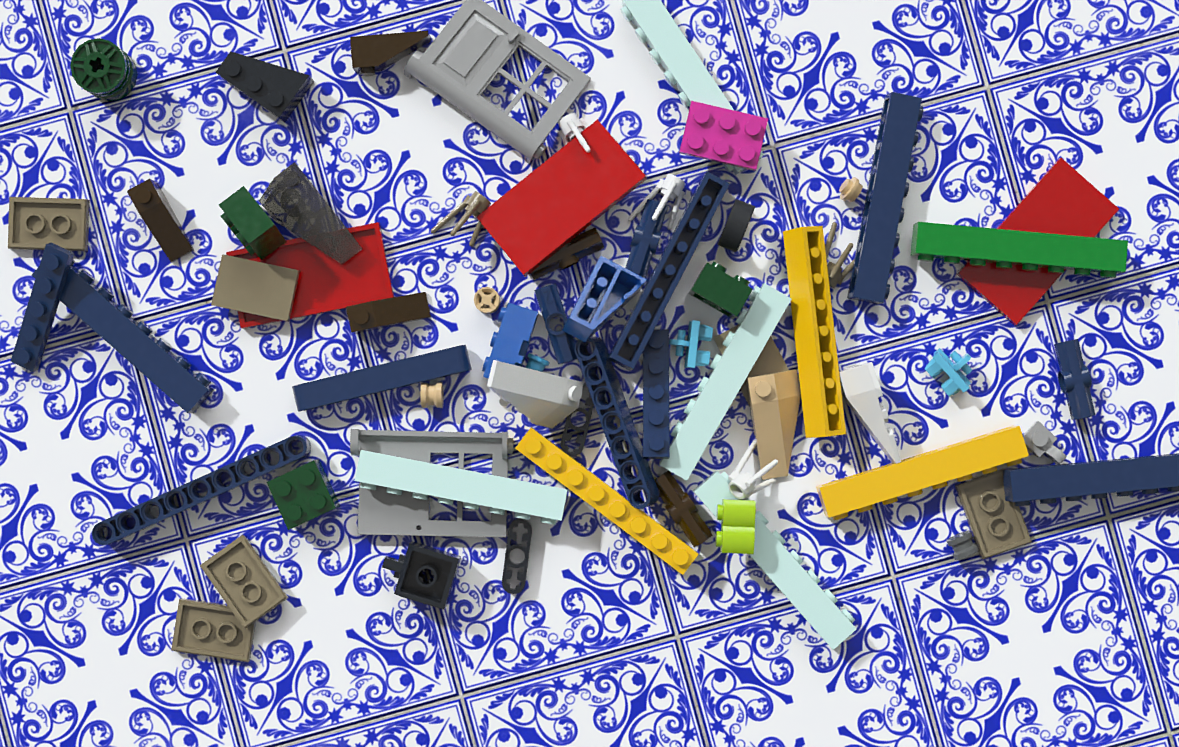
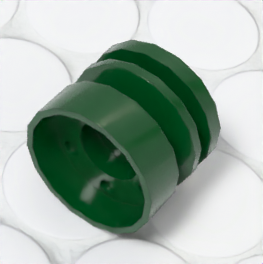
(114, 80)

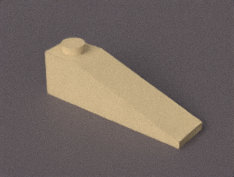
(774, 414)

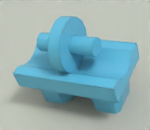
(693, 356)
(957, 381)

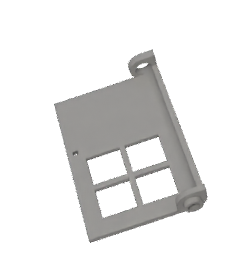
(471, 55)
(402, 514)

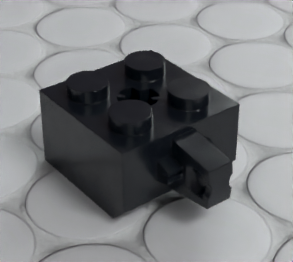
(412, 582)

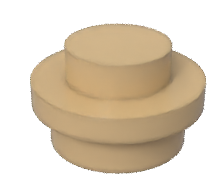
(850, 189)

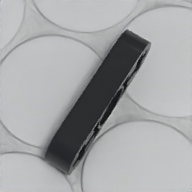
(580, 439)
(507, 574)

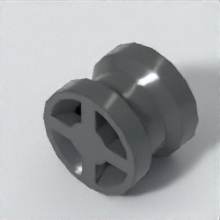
(962, 545)

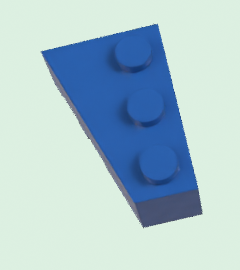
(601, 298)
(513, 337)

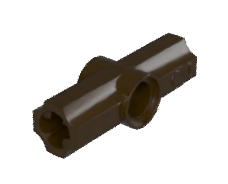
(571, 253)
(682, 509)

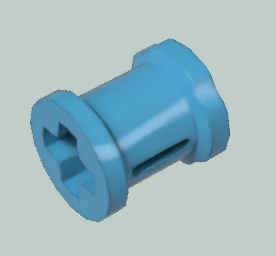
(536, 363)

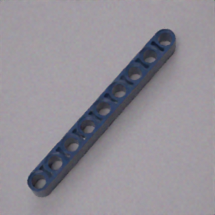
(190, 494)

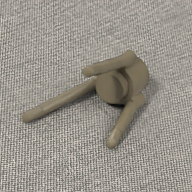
(474, 206)
(835, 271)

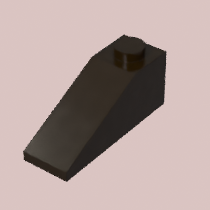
(380, 51)
(160, 219)
(388, 312)

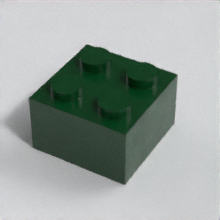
(251, 224)
(721, 290)
(303, 494)

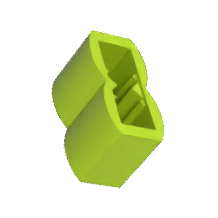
(737, 526)

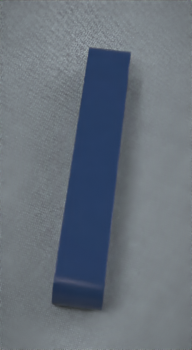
(381, 378)
(626, 430)

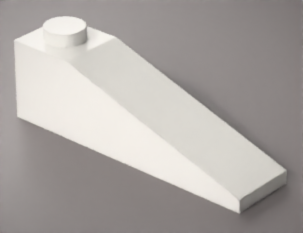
(861, 393)
(536, 394)

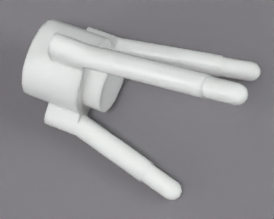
(572, 127)
(670, 189)
(742, 484)

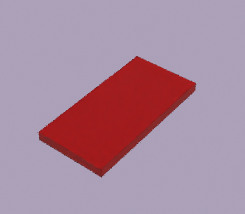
(561, 198)
(1056, 205)
(324, 282)

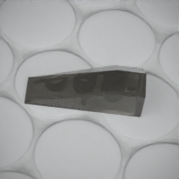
(302, 210)

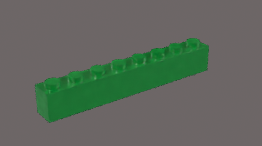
(1019, 248)

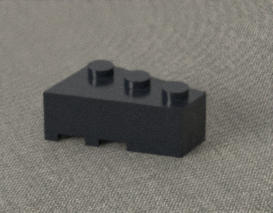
(267, 84)

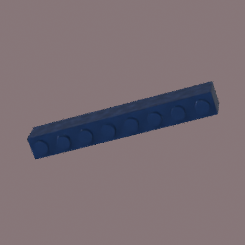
(884, 198)
(668, 271)
(134, 340)
(1092, 479)

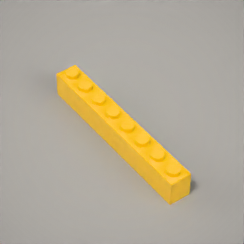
(814, 332)
(922, 471)
(607, 500)

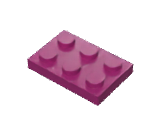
(723, 135)

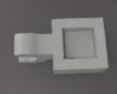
(1041, 440)

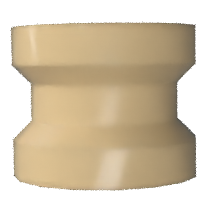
(484, 297)
(432, 395)

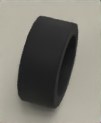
(736, 225)

